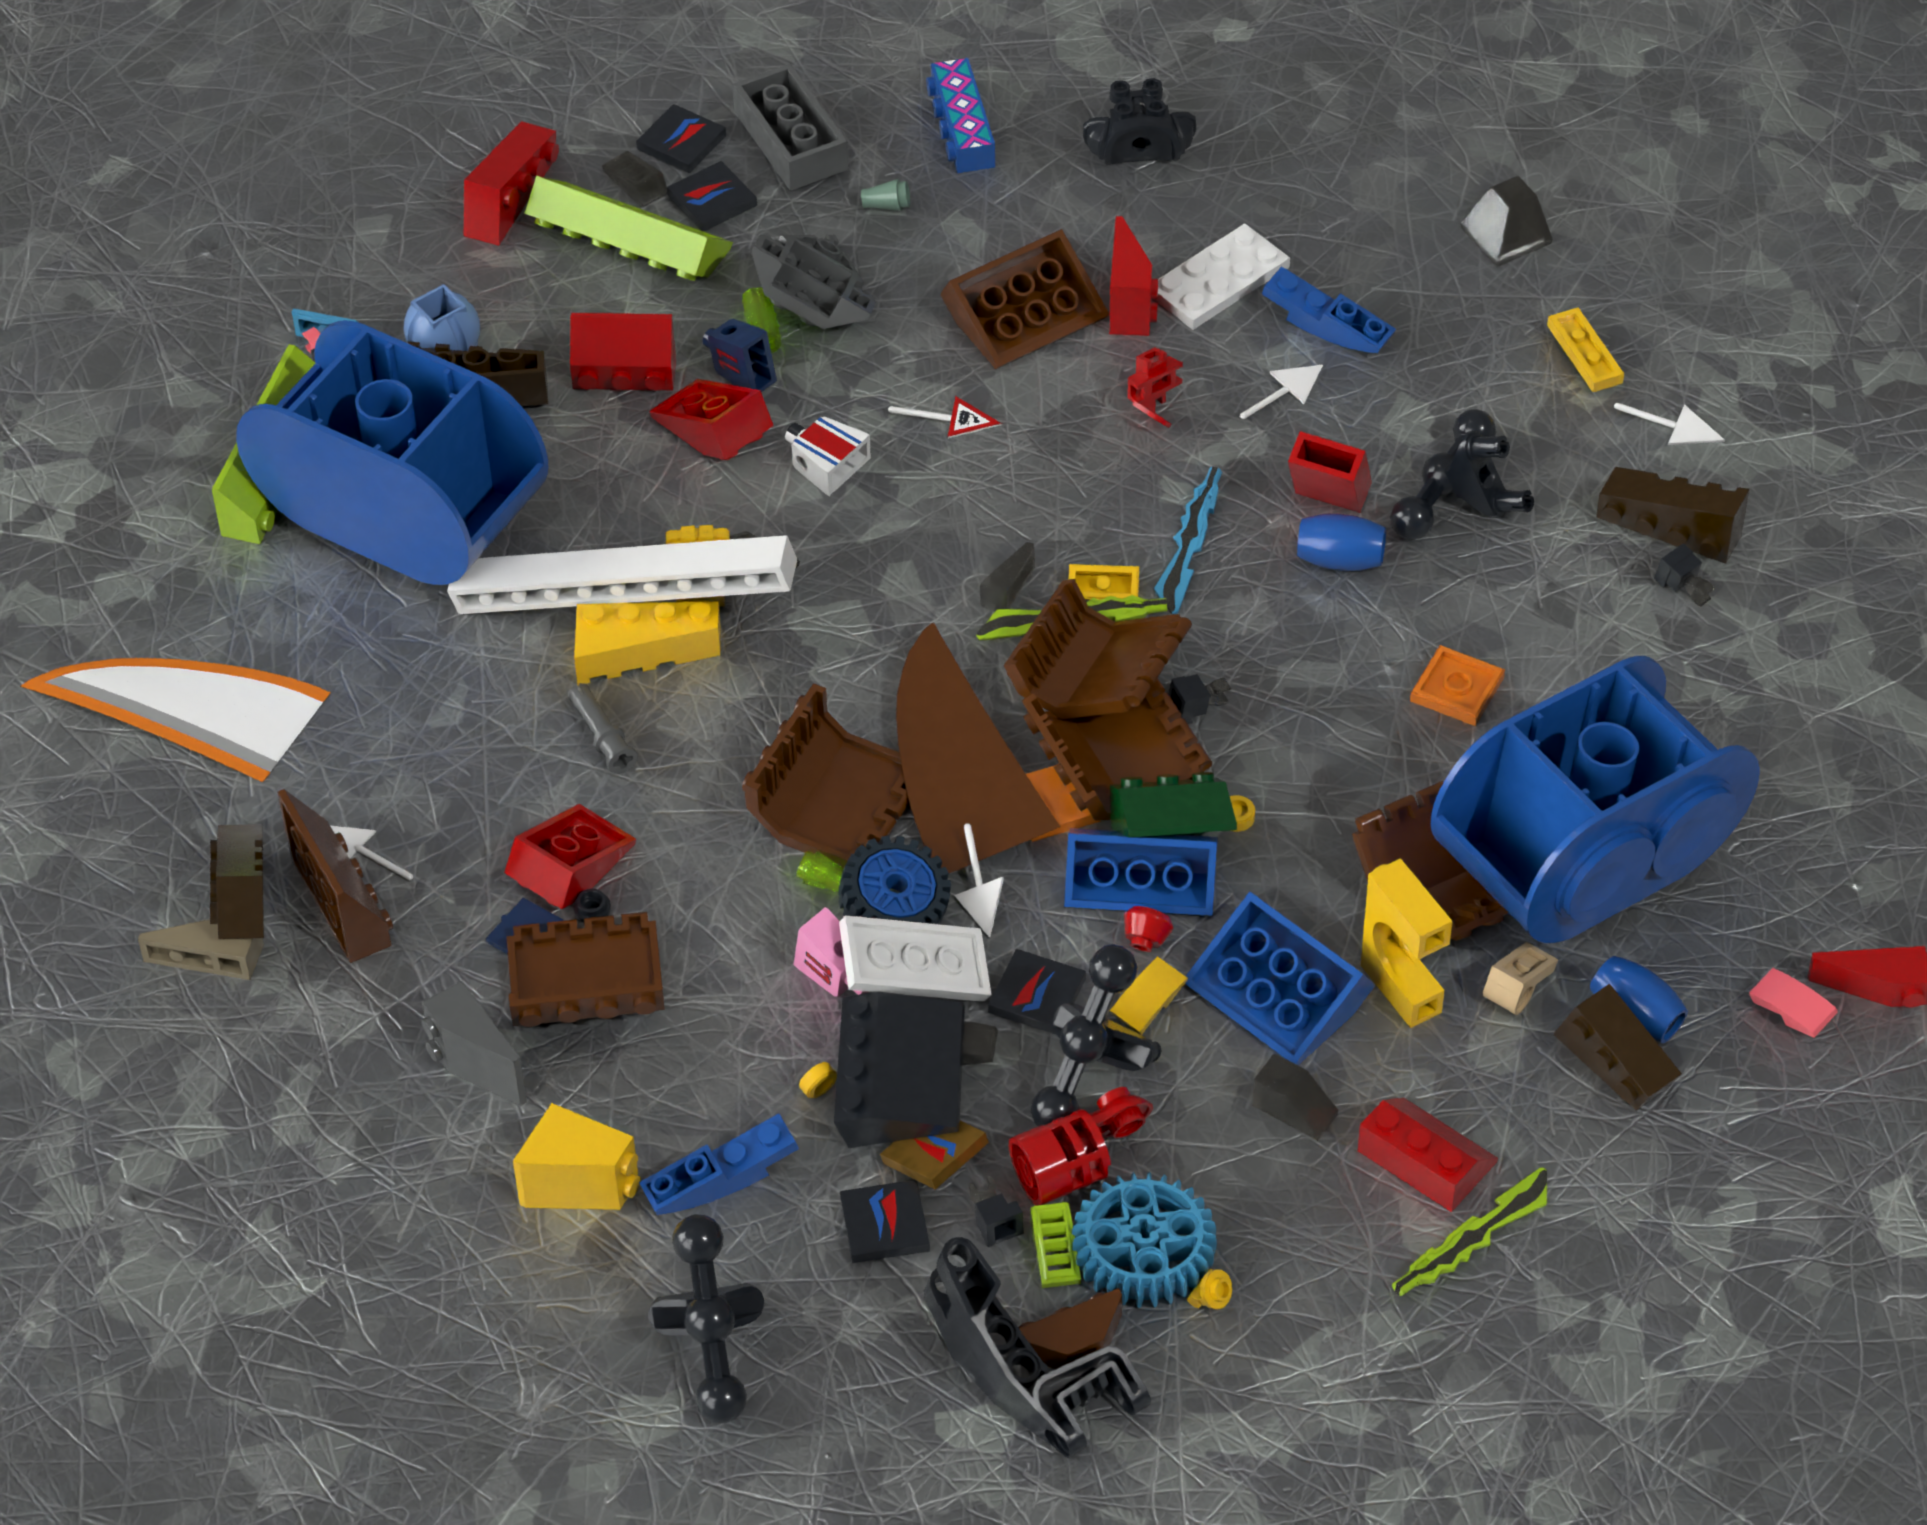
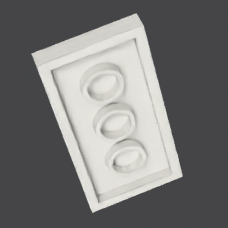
(1219, 276)
(914, 958)

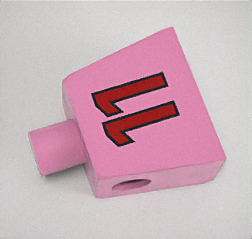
(821, 953)

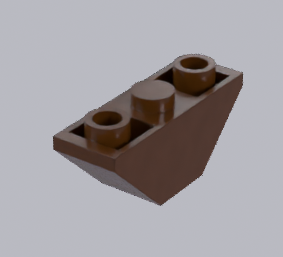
(1075, 1330)

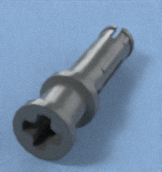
(607, 737)

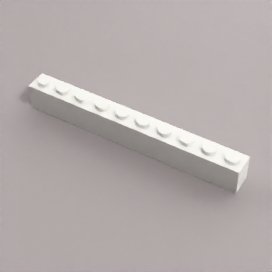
(626, 575)

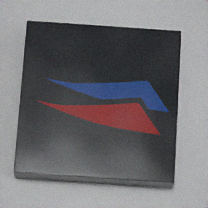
(681, 138)
(712, 196)
(1035, 989)
(884, 1221)

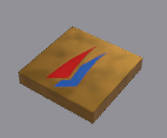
(935, 1157)

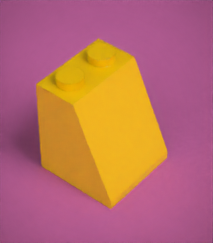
(575, 1164)

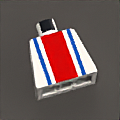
(828, 452)

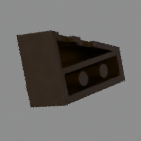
(1618, 1048)

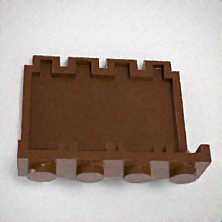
(1088, 663)
(1117, 745)
(825, 785)
(1409, 837)
(584, 970)

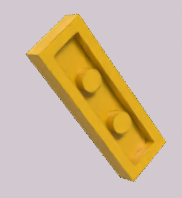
(1585, 349)

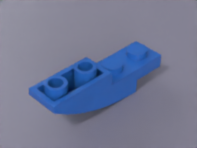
(1333, 320)
(717, 1173)

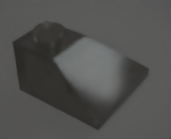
(1508, 222)

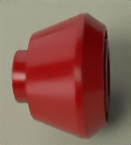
(1146, 928)

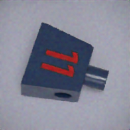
(741, 354)

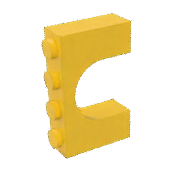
(1398, 931)

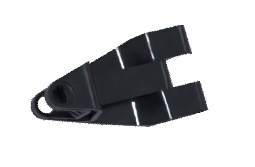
(973, 1312)

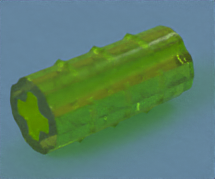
(761, 313)

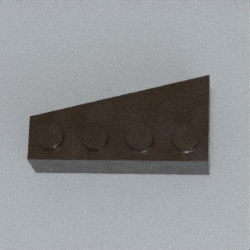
(515, 370)
(1675, 511)
(237, 881)

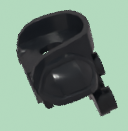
(1139, 119)

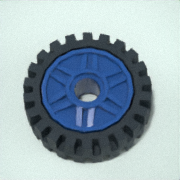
(900, 867)

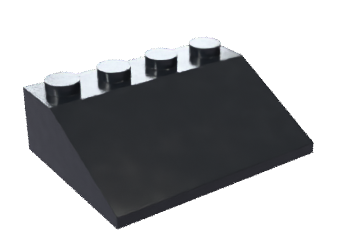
(898, 1068)

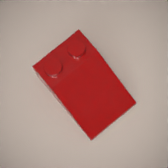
(1131, 285)
(715, 417)
(567, 854)

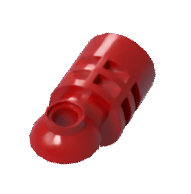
(1072, 1149)

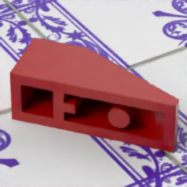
(1879, 975)

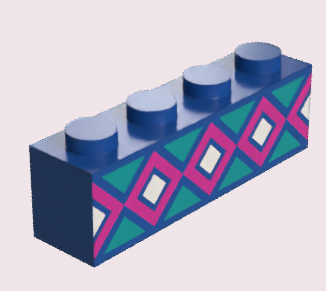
(961, 115)

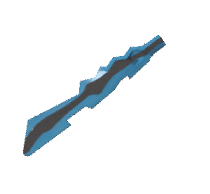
(1190, 539)

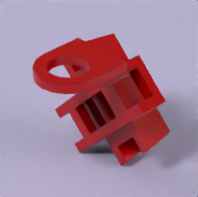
(1152, 381)

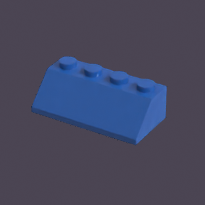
(1146, 871)

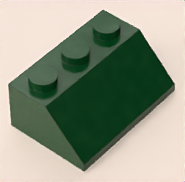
(1171, 805)

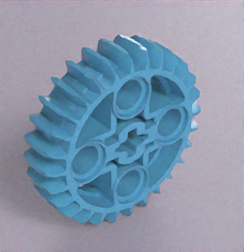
(1144, 1239)

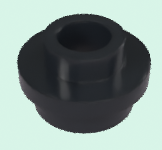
(591, 899)

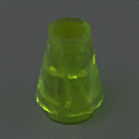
(819, 871)

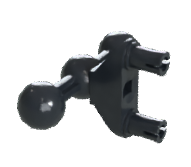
(1463, 471)
(1092, 1037)
(708, 1316)

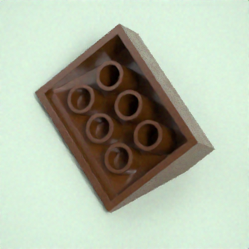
(1024, 300)
(334, 880)

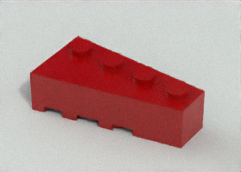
(504, 181)

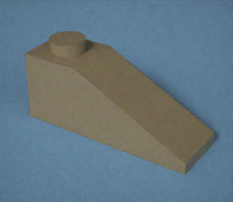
(198, 949)

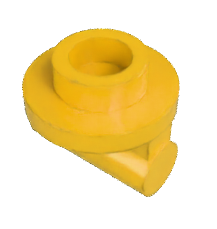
(1212, 1291)

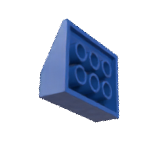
(1277, 980)

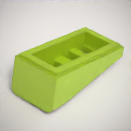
(1053, 1221)

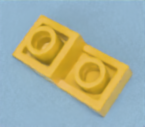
(1148, 995)

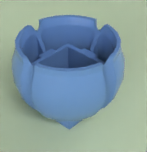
(442, 319)

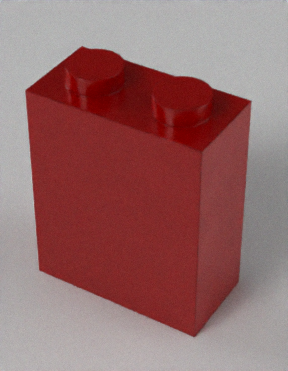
(1330, 471)

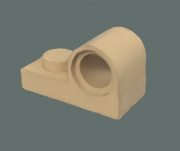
(1516, 975)

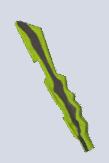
(1015, 622)
(1475, 1232)

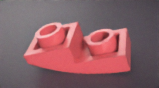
(1794, 1001)

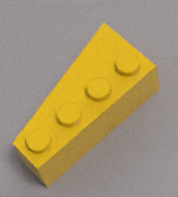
(643, 635)

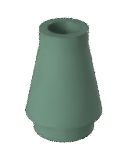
(888, 196)

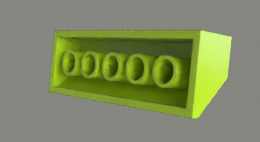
(625, 227)
(239, 504)

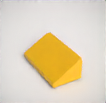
(1105, 580)

